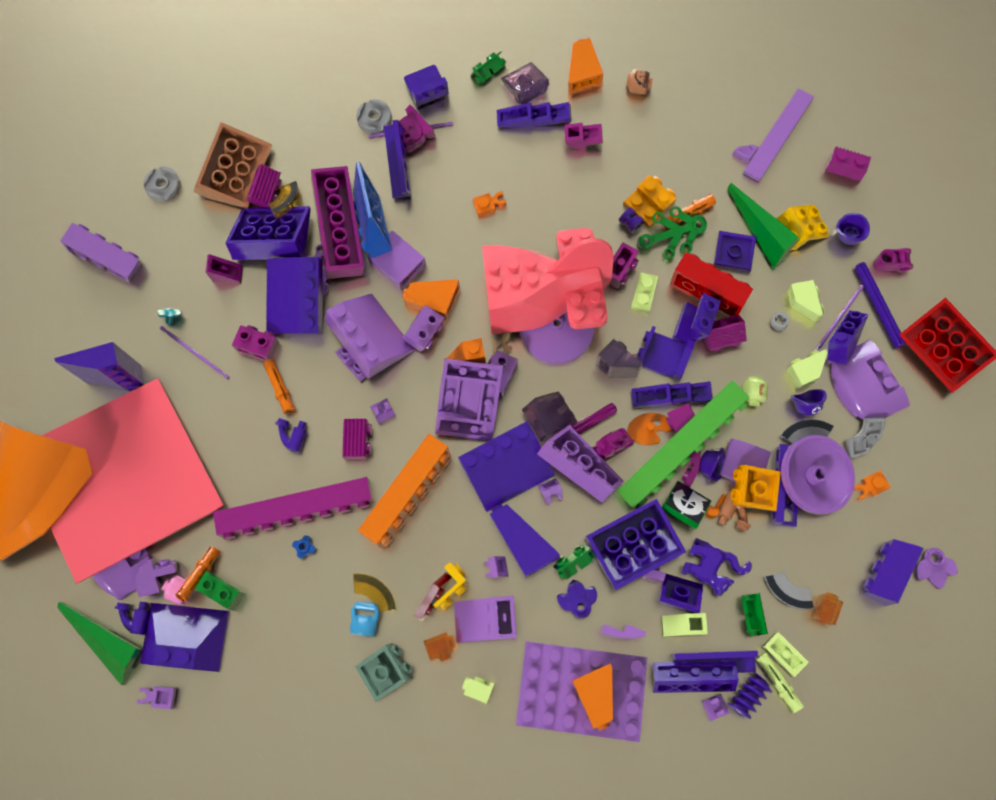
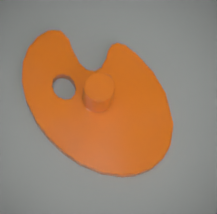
(643, 430)

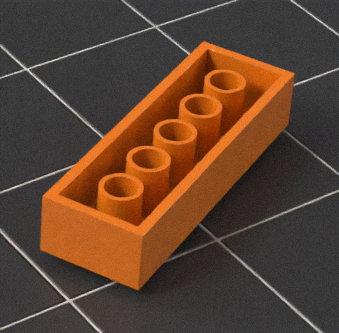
(405, 491)

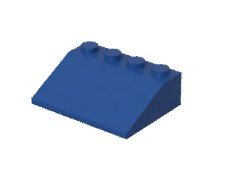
(370, 215)

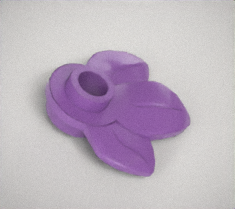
(938, 570)

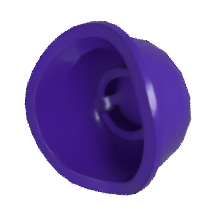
(853, 228)
(810, 401)
(712, 462)

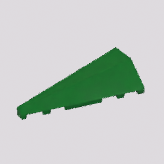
(770, 233)
(112, 650)

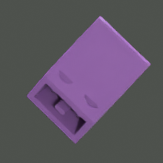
(485, 619)

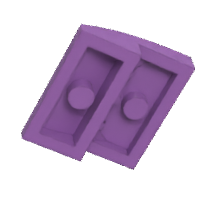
(743, 454)
(628, 632)

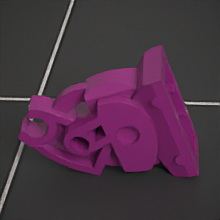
(415, 129)
(613, 444)

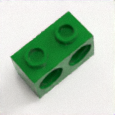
(219, 591)

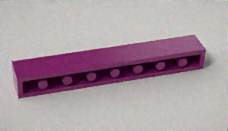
(293, 507)

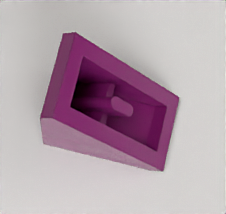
(223, 270)

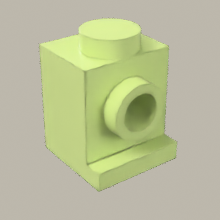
(478, 689)

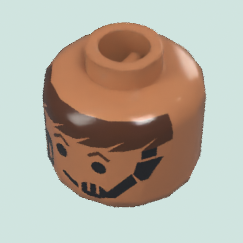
(639, 82)

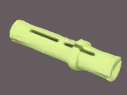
(785, 691)

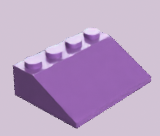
(367, 333)

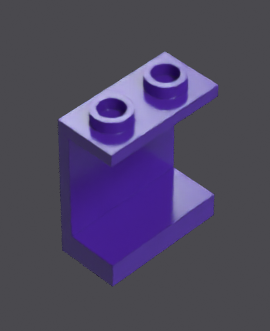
(696, 321)
(665, 354)

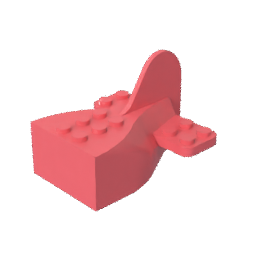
(535, 289)

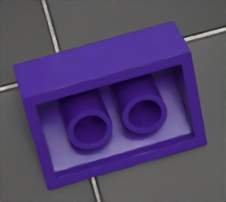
(892, 572)

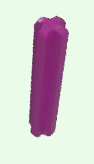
(594, 418)

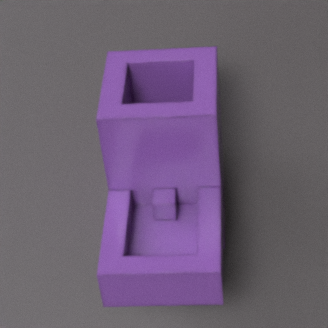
(147, 578)

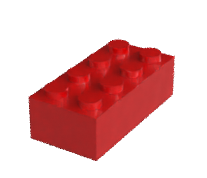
(699, 277)

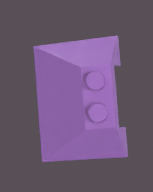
(468, 399)

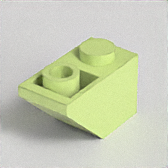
(805, 300)
(808, 370)
(684, 625)

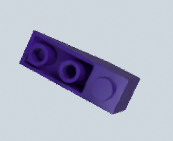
(846, 337)

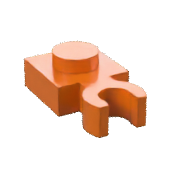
(486, 204)
(873, 484)

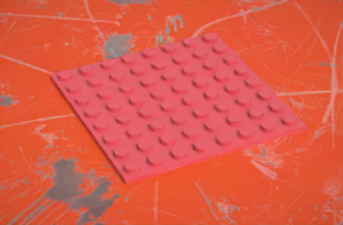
(141, 482)

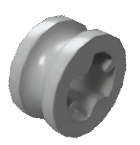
(784, 317)

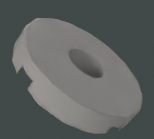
(374, 125)
(166, 192)

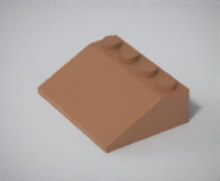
(231, 166)

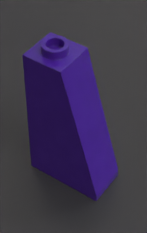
(523, 541)

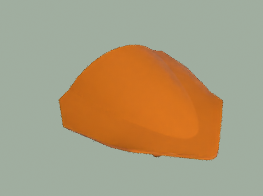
(35, 484)

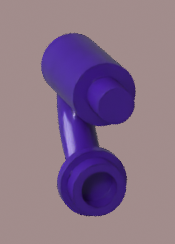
(298, 435)
(139, 620)

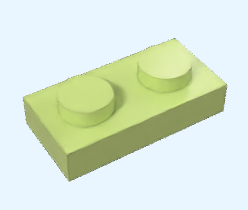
(644, 292)
(785, 654)

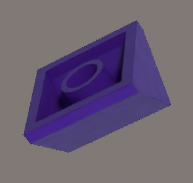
(680, 594)

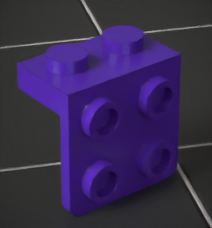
(426, 85)

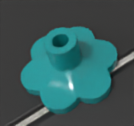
(169, 314)

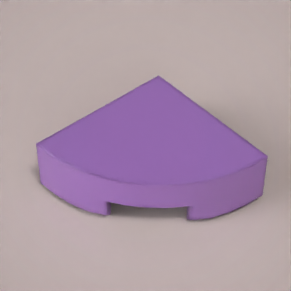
(745, 152)

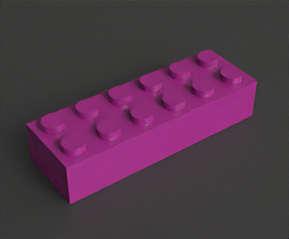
(337, 222)

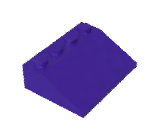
(262, 236)
(294, 295)
(104, 366)
(506, 466)
(635, 544)

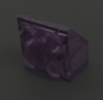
(618, 362)
(549, 415)

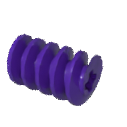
(750, 696)

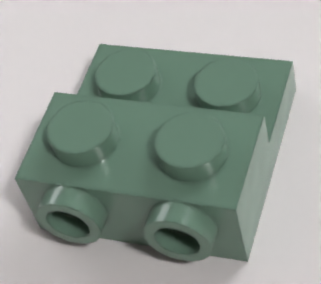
(384, 671)

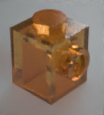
(827, 609)
(440, 647)

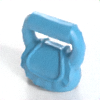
(364, 624)

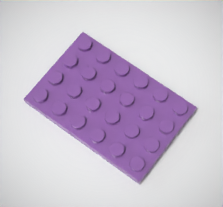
(552, 703)

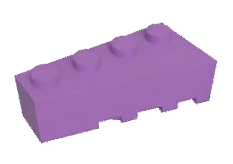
(101, 253)
(580, 463)

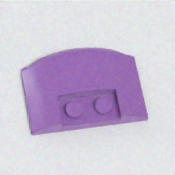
(868, 384)
(120, 577)

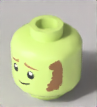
(756, 390)

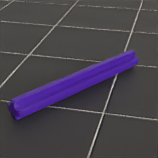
(879, 303)

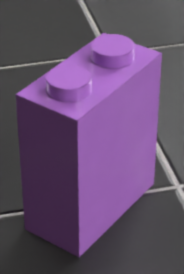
(400, 264)

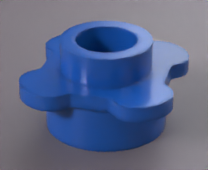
(309, 548)

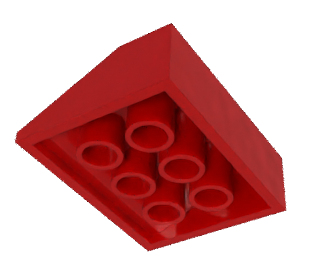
(949, 345)

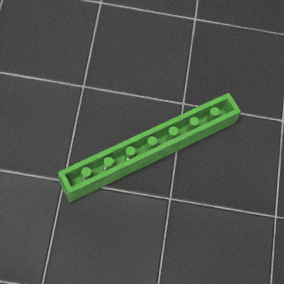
(683, 444)

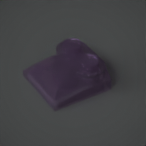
(526, 83)

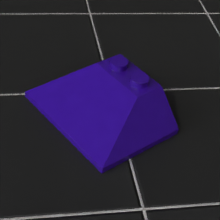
(184, 637)

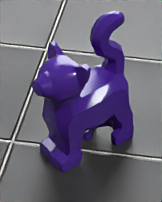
(710, 563)

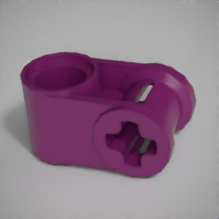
(897, 260)

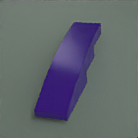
(532, 116)
(672, 395)

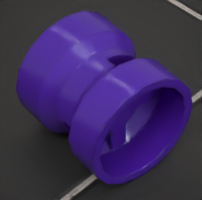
(631, 220)

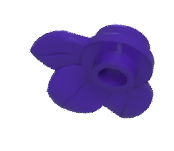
(577, 596)

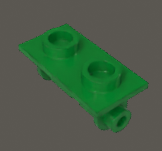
(482, 70)
(580, 556)
(754, 614)

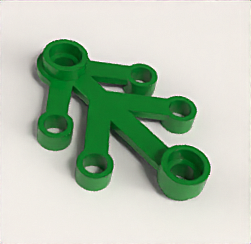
(676, 231)

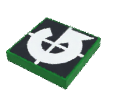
(686, 504)

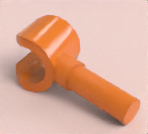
(712, 512)

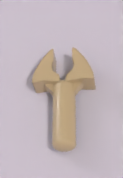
(504, 339)

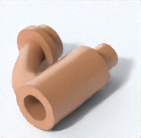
(727, 511)

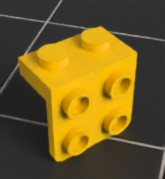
(805, 223)
(458, 589)

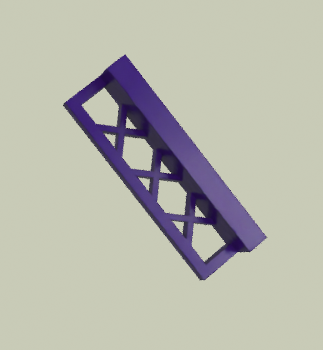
(397, 160)
(778, 516)
(744, 659)
(695, 676)

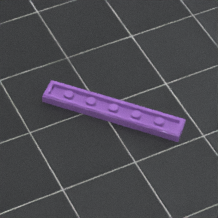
(778, 135)

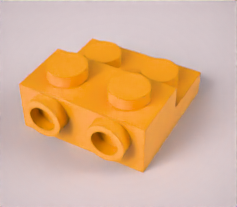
(649, 199)
(755, 487)

